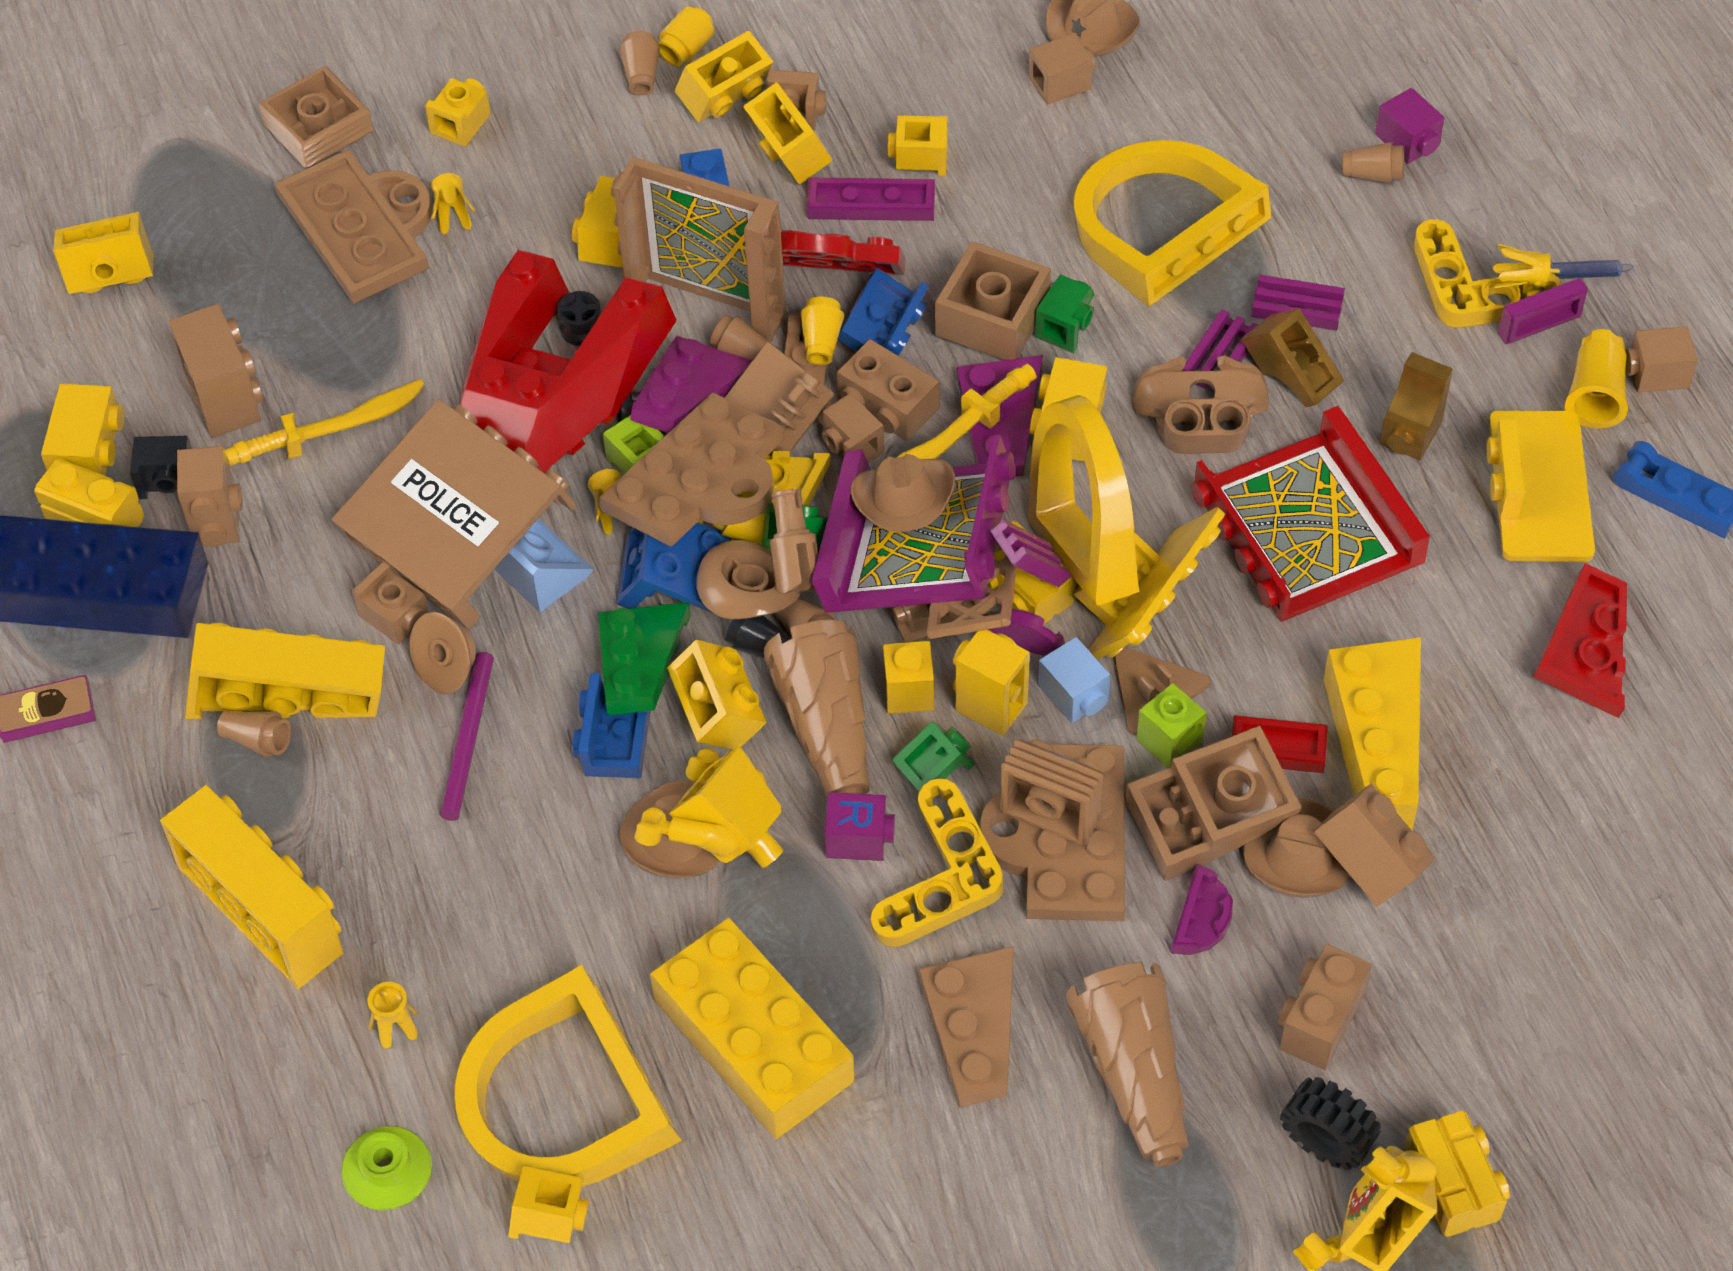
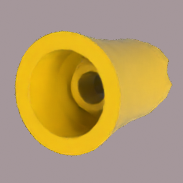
(1599, 381)

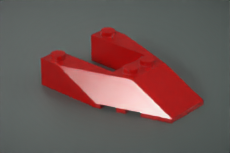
(552, 400)

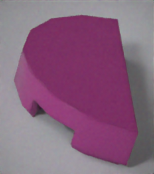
(1029, 633)
(1204, 915)

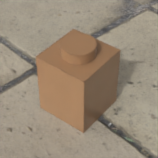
(1061, 68)
(1661, 359)

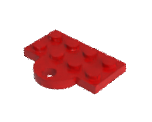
(841, 253)

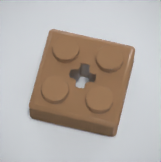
(316, 117)
(1051, 790)

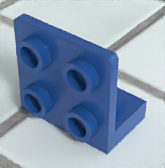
(658, 567)

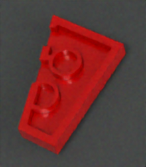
(1587, 642)

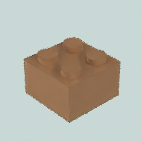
(991, 301)
(217, 369)

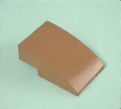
(1211, 802)

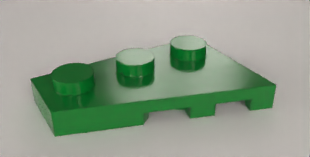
(637, 653)

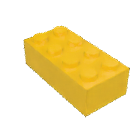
(254, 885)
(753, 1028)

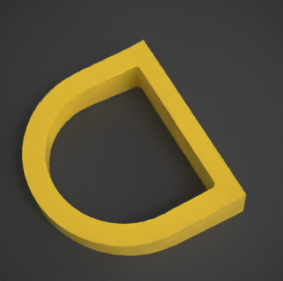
(1153, 276)
(1094, 552)
(527, 1016)

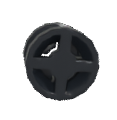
(572, 311)

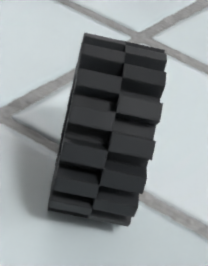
(1330, 1123)

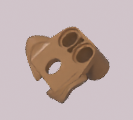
(1165, 395)

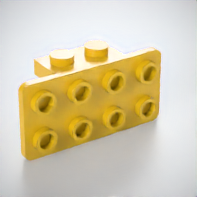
(1540, 486)
(1157, 575)

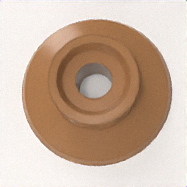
(441, 652)

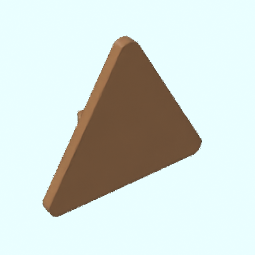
(1145, 677)

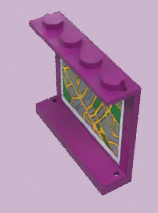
(938, 563)

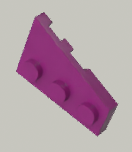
(684, 381)
(1014, 411)

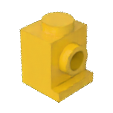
(464, 104)
(920, 143)
(548, 1205)

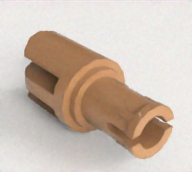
(793, 546)

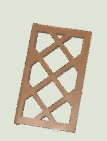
(972, 619)

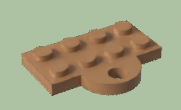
(359, 222)
(699, 473)
(1062, 875)

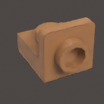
(803, 92)

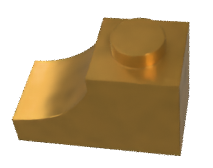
(1293, 353)
(1416, 407)

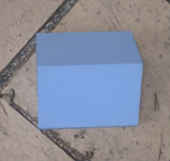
(543, 566)

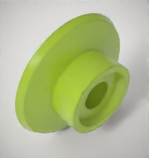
(388, 1185)

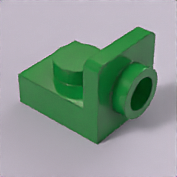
(933, 755)

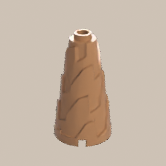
(824, 699)
(1134, 1049)

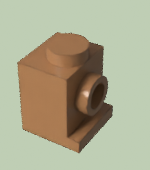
(851, 427)
(389, 603)

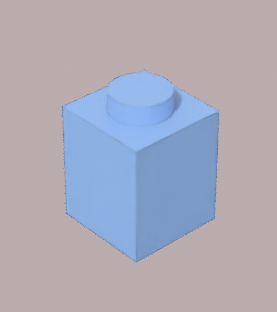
(1074, 680)

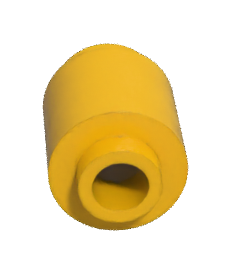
(685, 36)

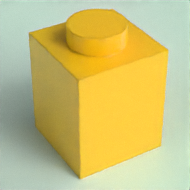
(908, 677)

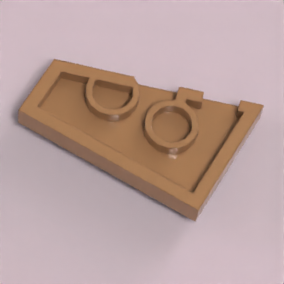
(973, 1021)

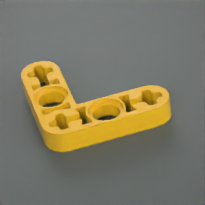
(1470, 294)
(956, 881)

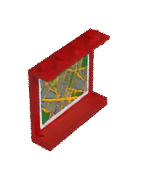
(1314, 519)

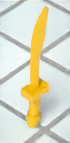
(976, 409)
(293, 436)

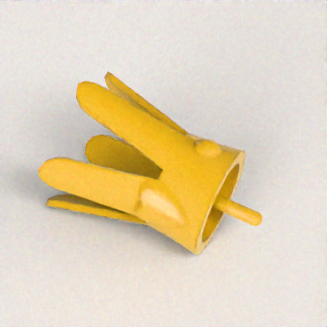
(449, 192)
(1533, 270)
(598, 484)
(389, 1006)

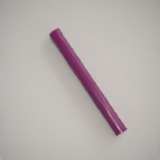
(467, 736)

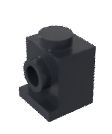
(155, 463)

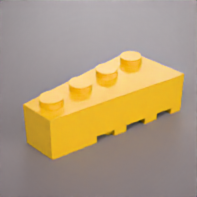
(282, 673)
(1378, 717)

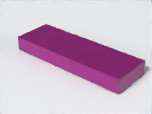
(871, 199)

